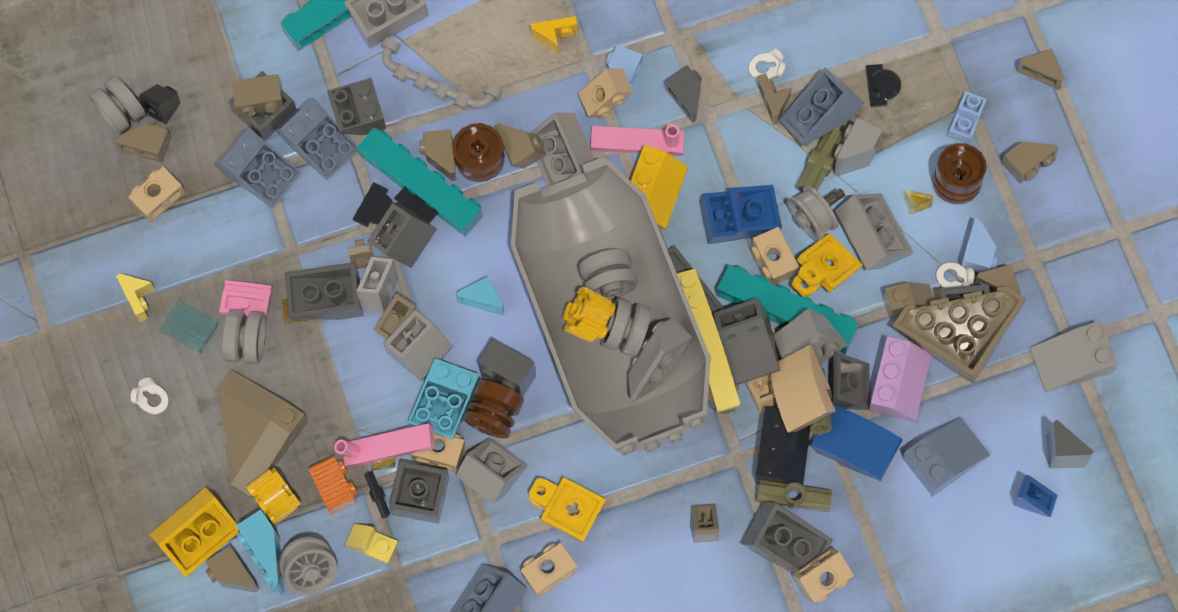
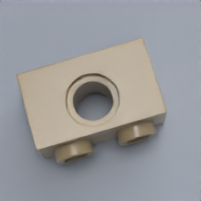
(605, 92)
(169, 193)
(774, 243)
(447, 459)
(809, 576)
(542, 582)

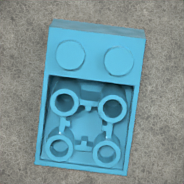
(444, 398)
(260, 537)

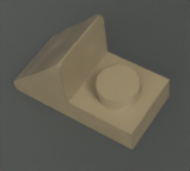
(774, 101)
(394, 315)

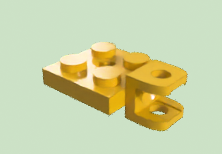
(816, 270)
(559, 498)

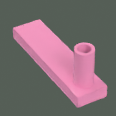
(633, 139)
(386, 445)

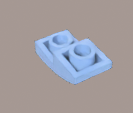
(967, 117)

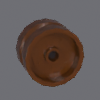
(478, 152)

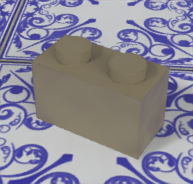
(257, 95)

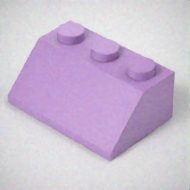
(900, 380)

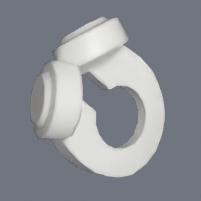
(773, 56)
(966, 274)
(148, 385)

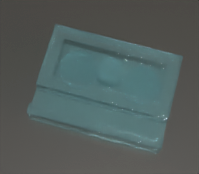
(189, 326)

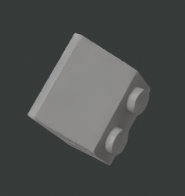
(490, 470)

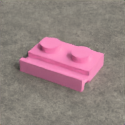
(245, 297)

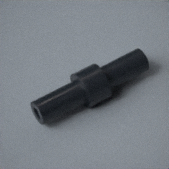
(377, 494)

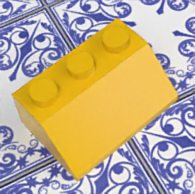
(660, 179)
(195, 532)

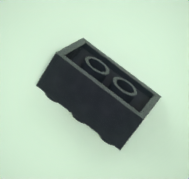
(781, 453)

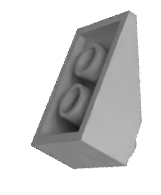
(1074, 357)

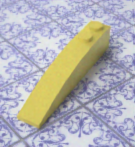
(720, 379)

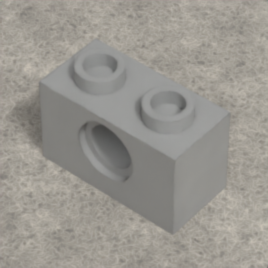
(377, 284)

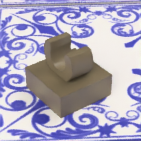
(360, 254)

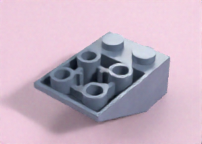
(317, 138)
(257, 167)

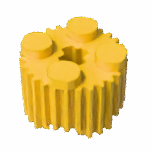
(588, 315)
(273, 496)

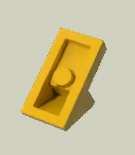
(547, 31)

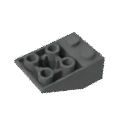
(747, 341)

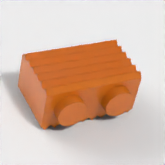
(332, 484)

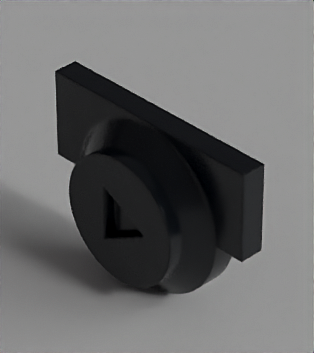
(882, 85)
(416, 205)
(373, 206)

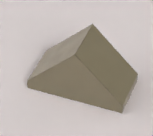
(1042, 68)
(998, 278)
(705, 523)

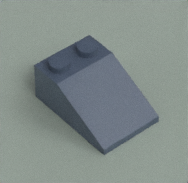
(821, 108)
(945, 455)

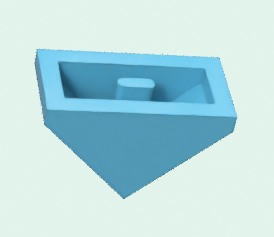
(481, 296)

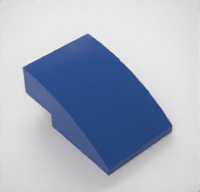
(739, 213)
(858, 444)

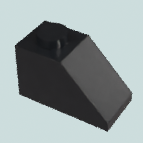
(160, 102)

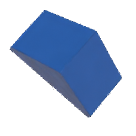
(1035, 497)

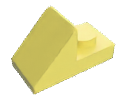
(134, 291)
(371, 543)

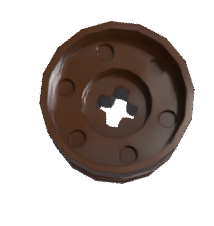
(959, 173)
(493, 409)

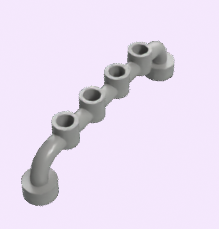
(441, 89)

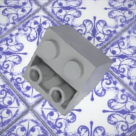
(858, 147)
(813, 330)
(417, 345)

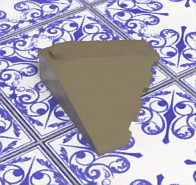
(962, 330)
(256, 428)

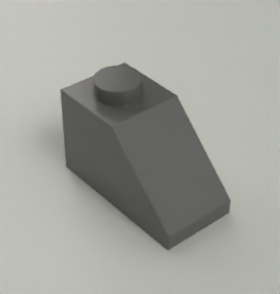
(685, 90)

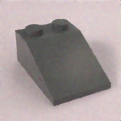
(324, 293)
(784, 538)

